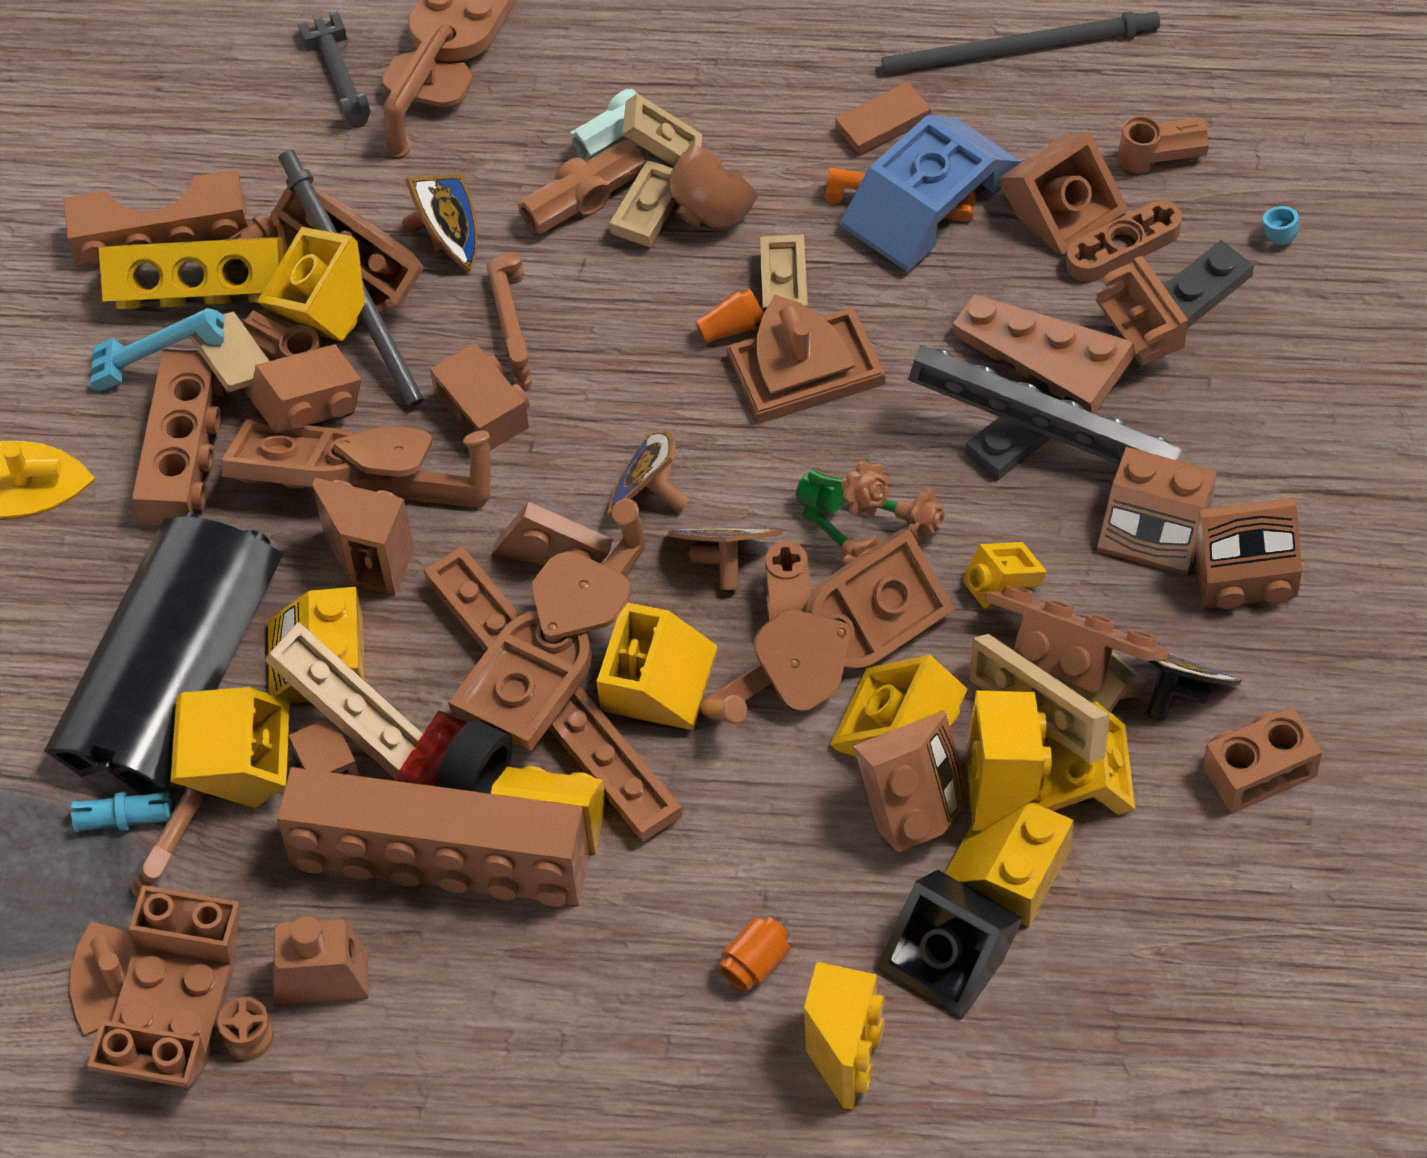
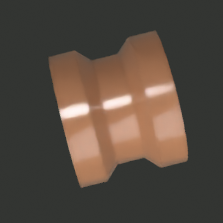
(237, 1019)

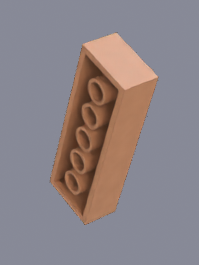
(434, 836)

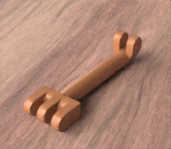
(504, 271)
(168, 840)

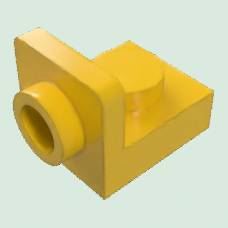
(999, 566)

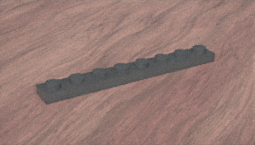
(1194, 290)

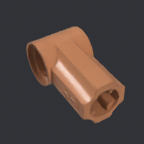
(1148, 142)
(279, 337)

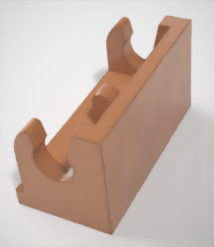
(1143, 311)

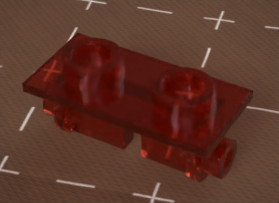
(424, 760)

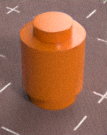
(754, 953)

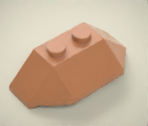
(385, 264)

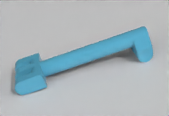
(112, 356)

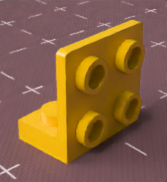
(1076, 780)

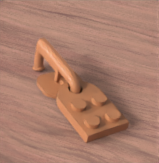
(435, 72)
(370, 460)
(878, 608)
(529, 680)

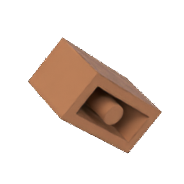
(305, 388)
(480, 396)

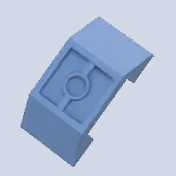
(920, 184)

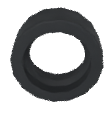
(475, 758)

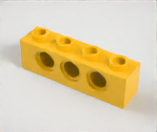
(122, 264)

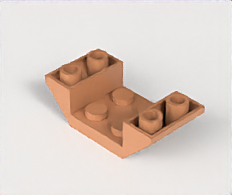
(170, 988)

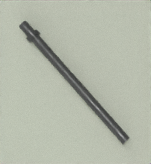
(1127, 25)
(300, 181)

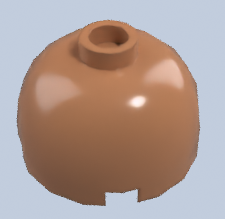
(708, 190)

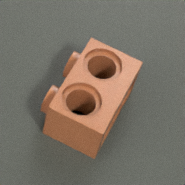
(1267, 768)

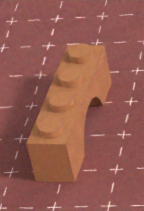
(206, 212)

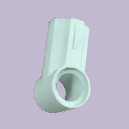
(603, 130)

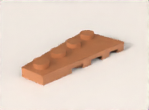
(1059, 353)

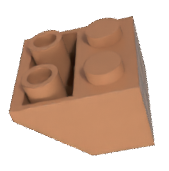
(365, 533)

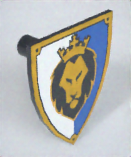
(1171, 685)

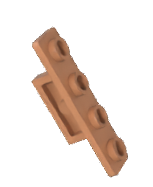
(1070, 645)

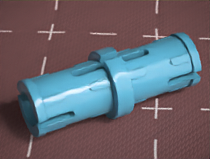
(121, 811)

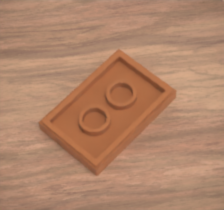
(865, 375)

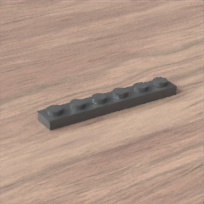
(1031, 408)

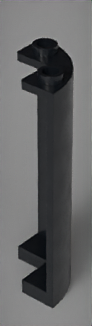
(164, 640)

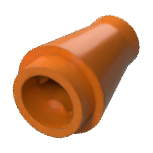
(731, 317)

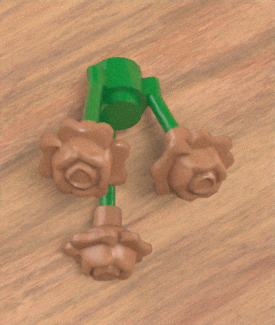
(865, 491)

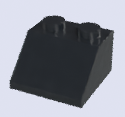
(948, 941)

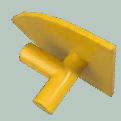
(38, 478)

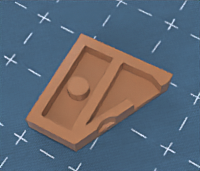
(541, 534)

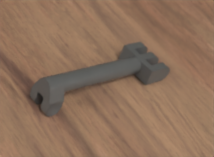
(354, 105)

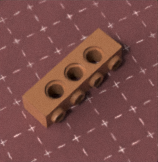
(181, 407)

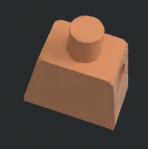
(318, 962)

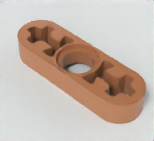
(1132, 224)

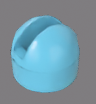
(1281, 224)

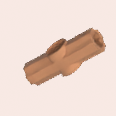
(581, 186)

